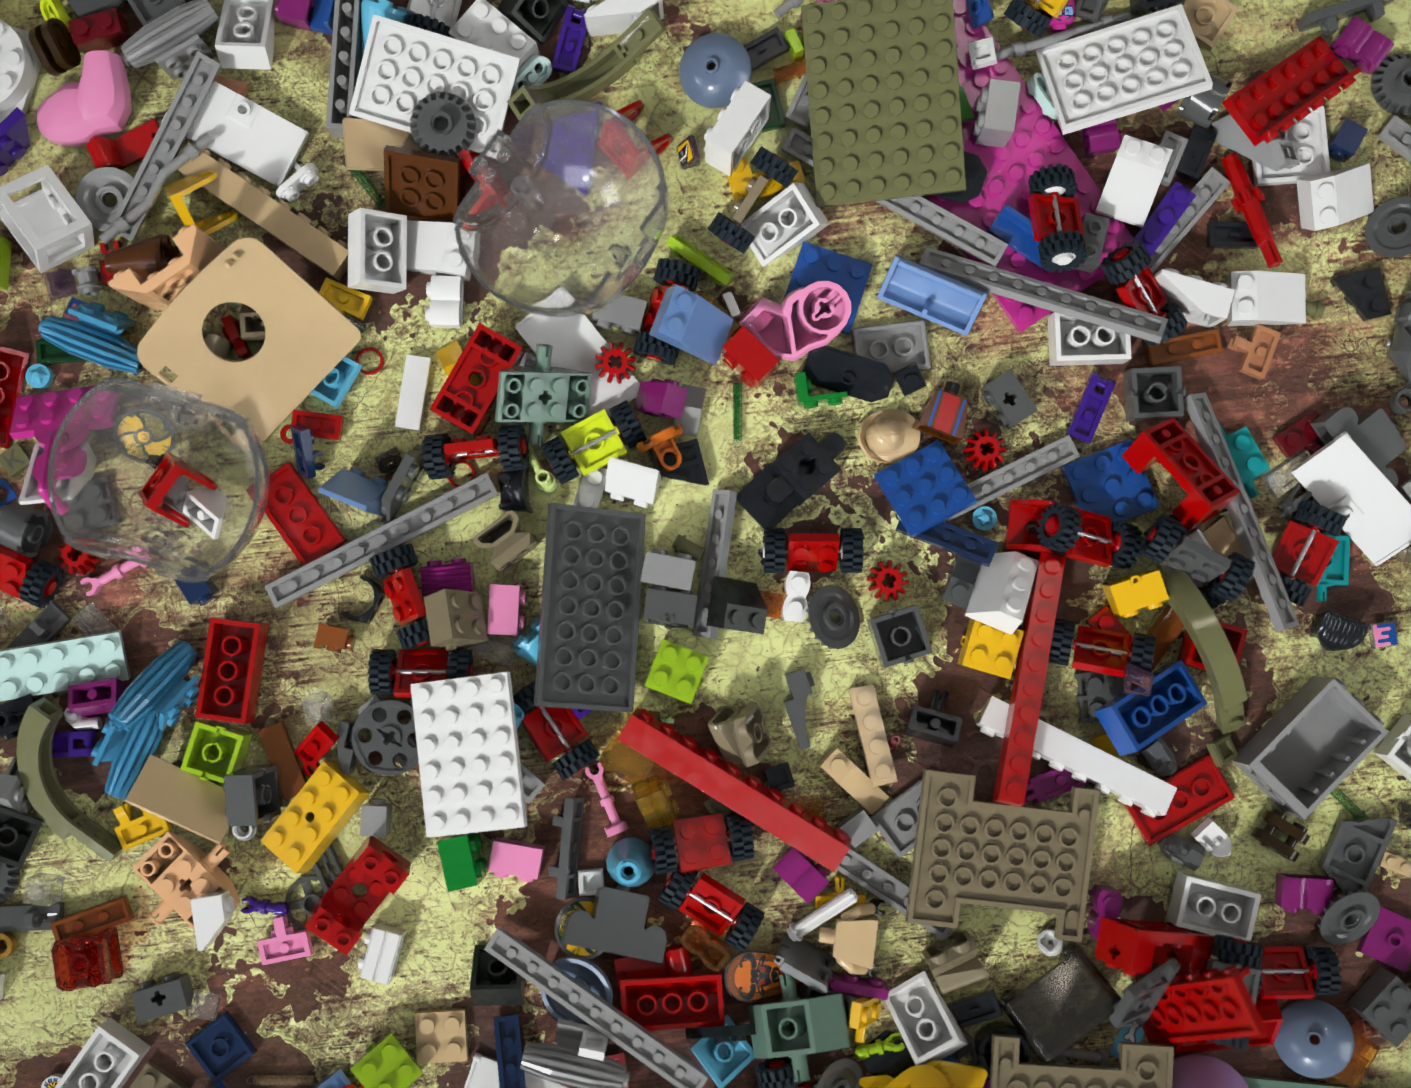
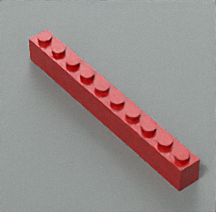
(1029, 682)
(735, 789)

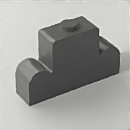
(1369, 430)
(616, 926)

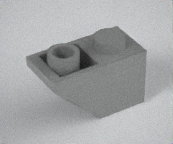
(624, 313)

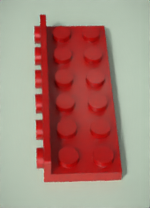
(1289, 91)
(1205, 1008)

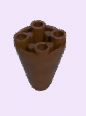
(143, 256)

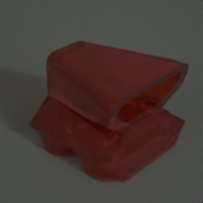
(87, 960)

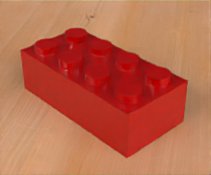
(232, 670)

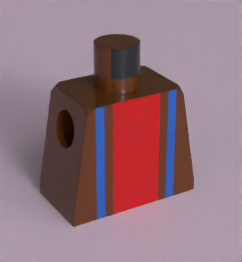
(943, 414)

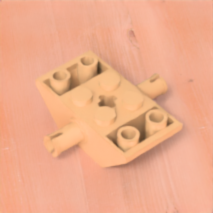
(170, 867)

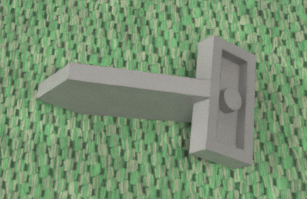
(1274, 155)

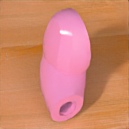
(89, 107)
(801, 322)

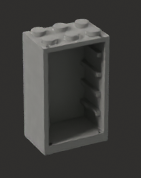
(1310, 746)

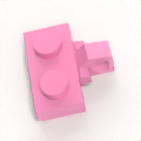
(284, 942)

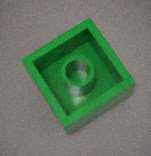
(462, 860)

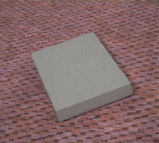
(894, 344)
(899, 819)

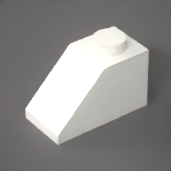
(206, 509)
(210, 916)

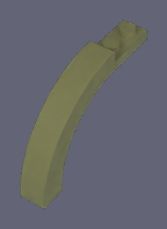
(596, 74)
(1213, 649)
(44, 789)

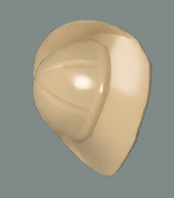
(888, 436)

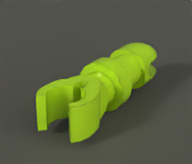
(864, 1051)

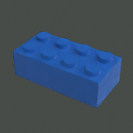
(1139, 719)

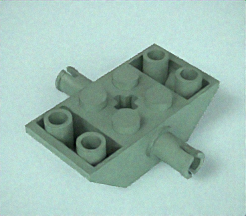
(542, 394)
(817, 1021)

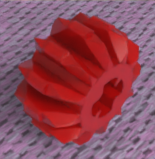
(616, 354)
(979, 441)
(76, 563)
(895, 584)

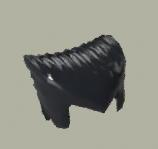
(514, 490)
(1338, 631)

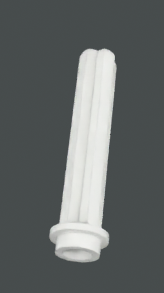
(819, 916)

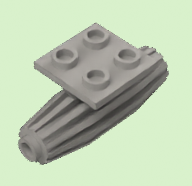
(172, 39)
(562, 1064)

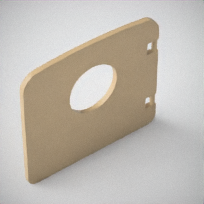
(300, 345)

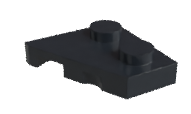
(1365, 293)
(691, 466)
(722, 1033)

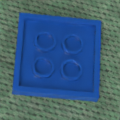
(826, 265)
(1109, 486)
(925, 489)

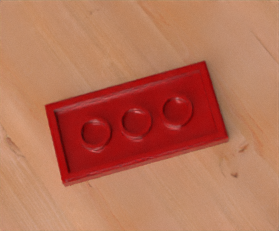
(300, 516)
(1198, 792)

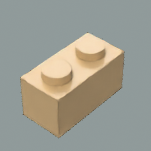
(1395, 864)

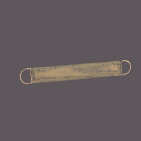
(274, 1080)

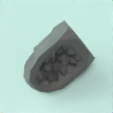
(1159, 757)
(1182, 851)

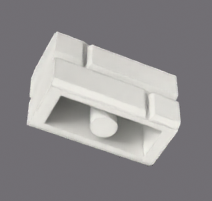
(382, 953)

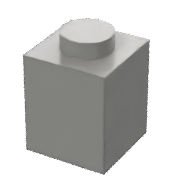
(376, 818)
(858, 827)

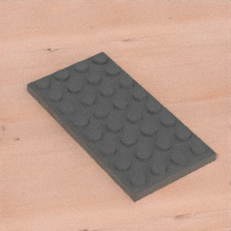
(590, 609)

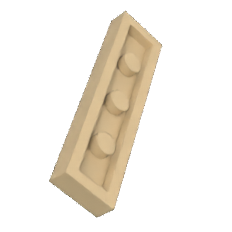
(872, 735)

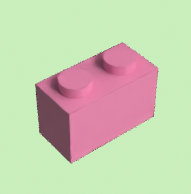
(506, 609)
(516, 859)

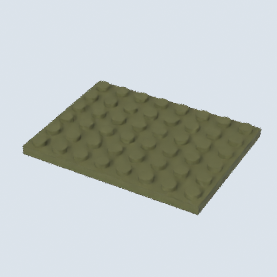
(883, 99)

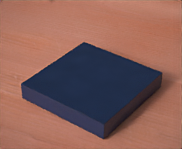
(221, 1047)

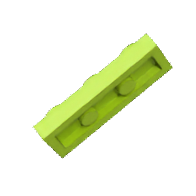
(699, 259)

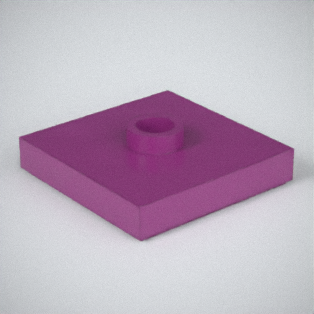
(1389, 940)

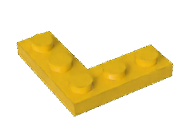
(743, 175)

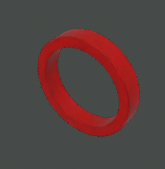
(381, 360)
(463, 462)

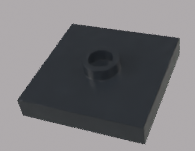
(754, 502)

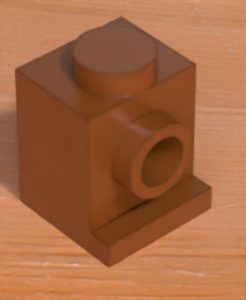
(334, 637)

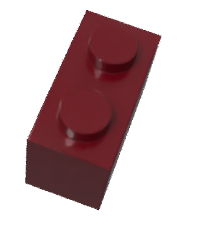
(100, 31)

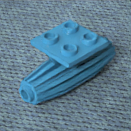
(94, 336)
(159, 690)
(127, 752)

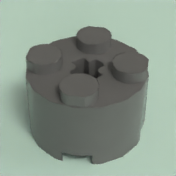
(1204, 105)
(24, 528)

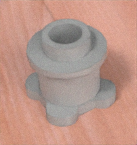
(88, 280)

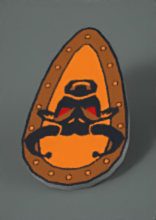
(753, 976)

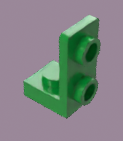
(803, 387)

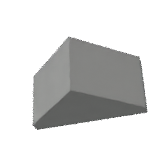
(692, 410)

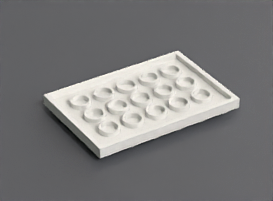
(410, 62)
(1123, 69)
(468, 755)

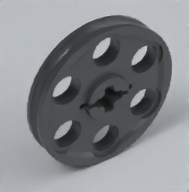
(378, 740)

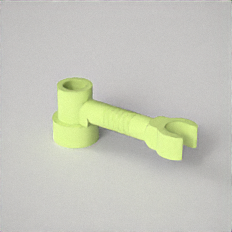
(551, 482)

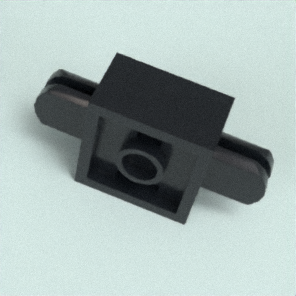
(804, 469)

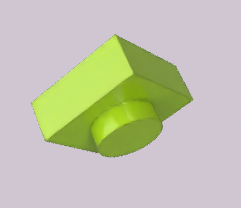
(795, 43)

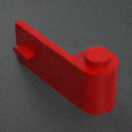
(124, 149)
(675, 963)

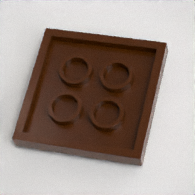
(421, 184)

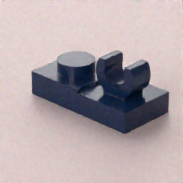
(304, 453)

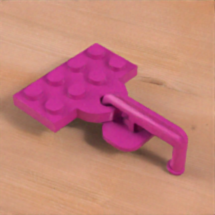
(41, 418)

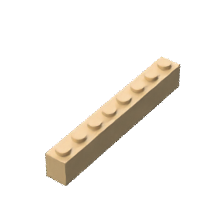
(271, 215)

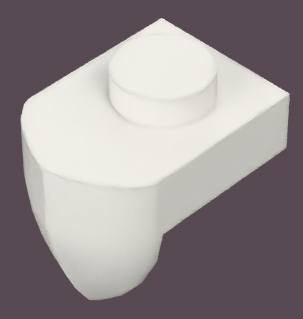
(1213, 838)

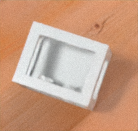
(46, 222)

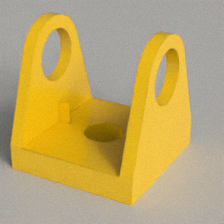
(181, 187)

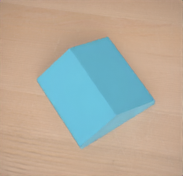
(337, 382)
(722, 1059)

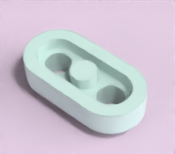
(528, 74)
(1038, 89)

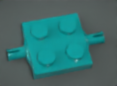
(1246, 457)
(1337, 568)

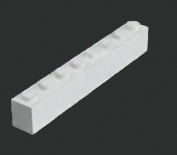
(1086, 762)

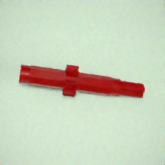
(1248, 203)

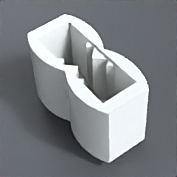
(446, 301)
(796, 589)

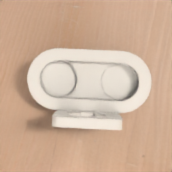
(303, 177)

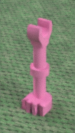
(117, 571)
(607, 801)

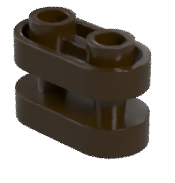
(54, 47)
(1295, 833)

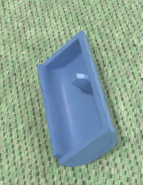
(931, 295)

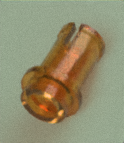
(789, 71)

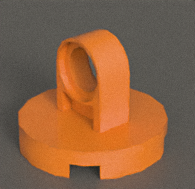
(663, 443)

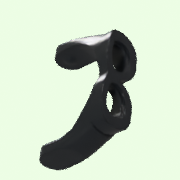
(379, 596)

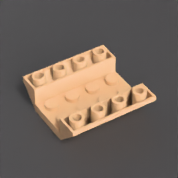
(164, 286)

